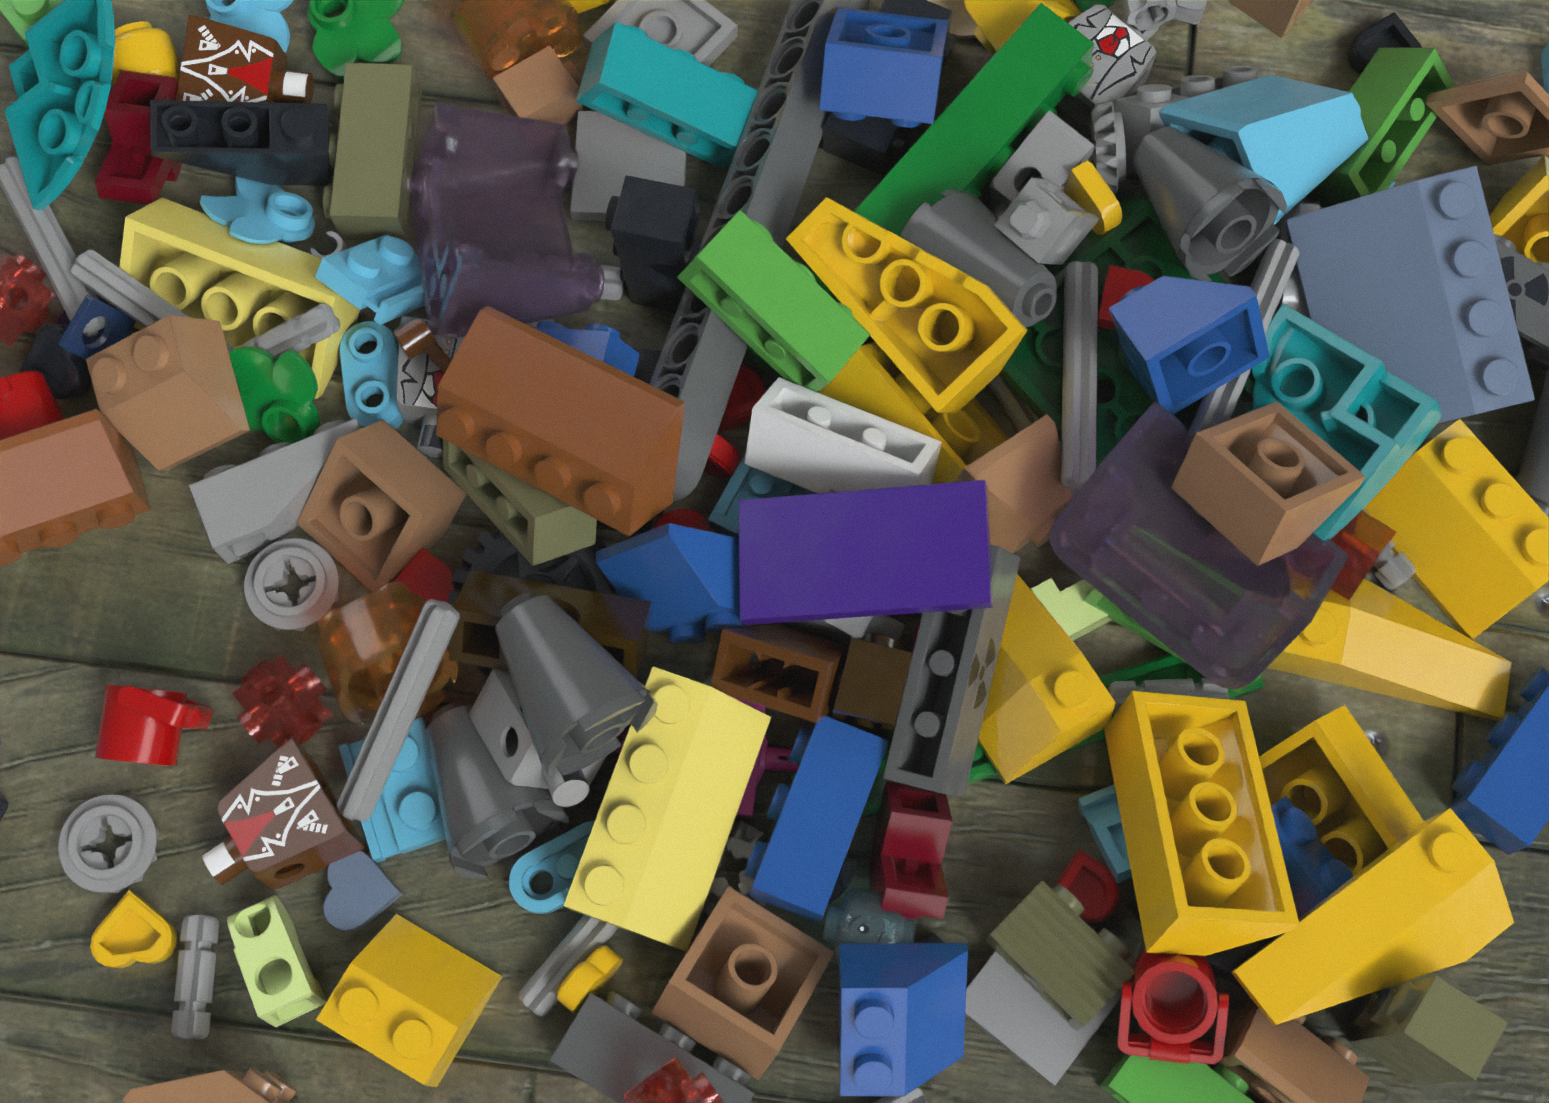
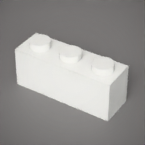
(833, 444)

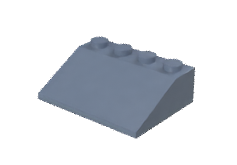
(1418, 288)

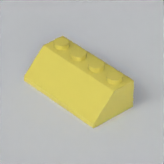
(229, 280)
(669, 812)

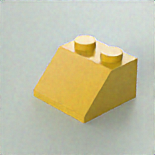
(410, 1000)

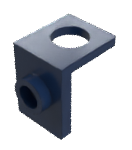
(116, 327)

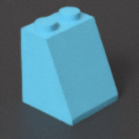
(1275, 128)

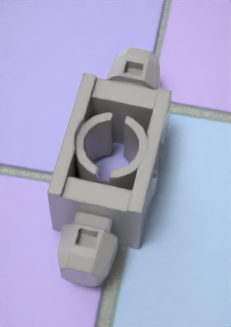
(1045, 222)

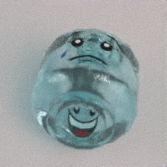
(864, 922)

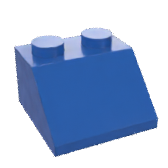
(883, 66)
(1188, 337)
(684, 574)
(899, 1014)

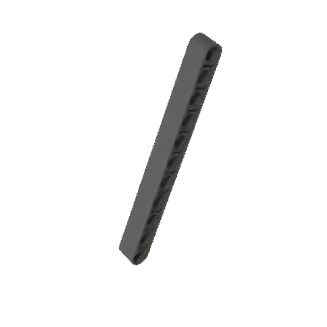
(766, 185)

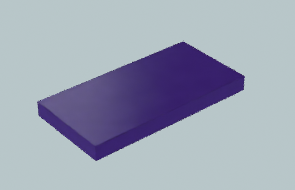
(865, 553)

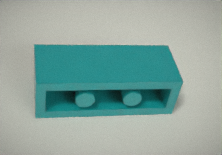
(666, 94)

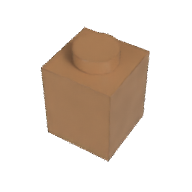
(540, 88)

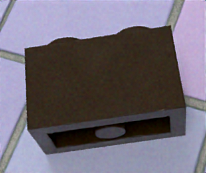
(873, 685)

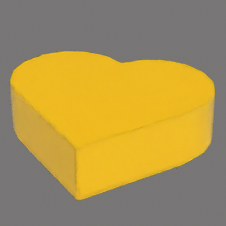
(1094, 196)
(133, 934)
(588, 978)

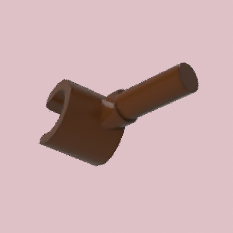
(417, 338)

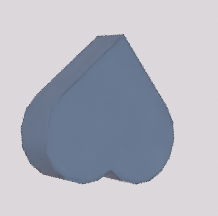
(357, 892)

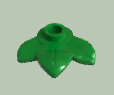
(356, 34)
(276, 393)

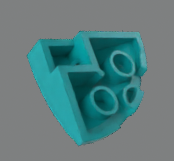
(61, 94)
(1345, 401)

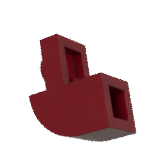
(129, 169)
(910, 851)

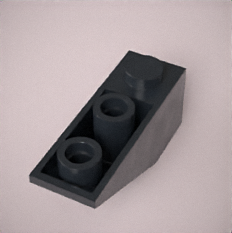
(245, 139)

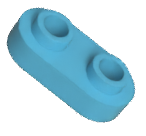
(370, 374)
(557, 857)

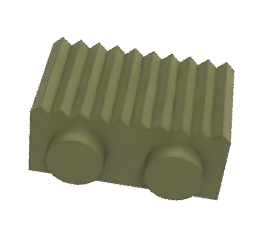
(1062, 954)

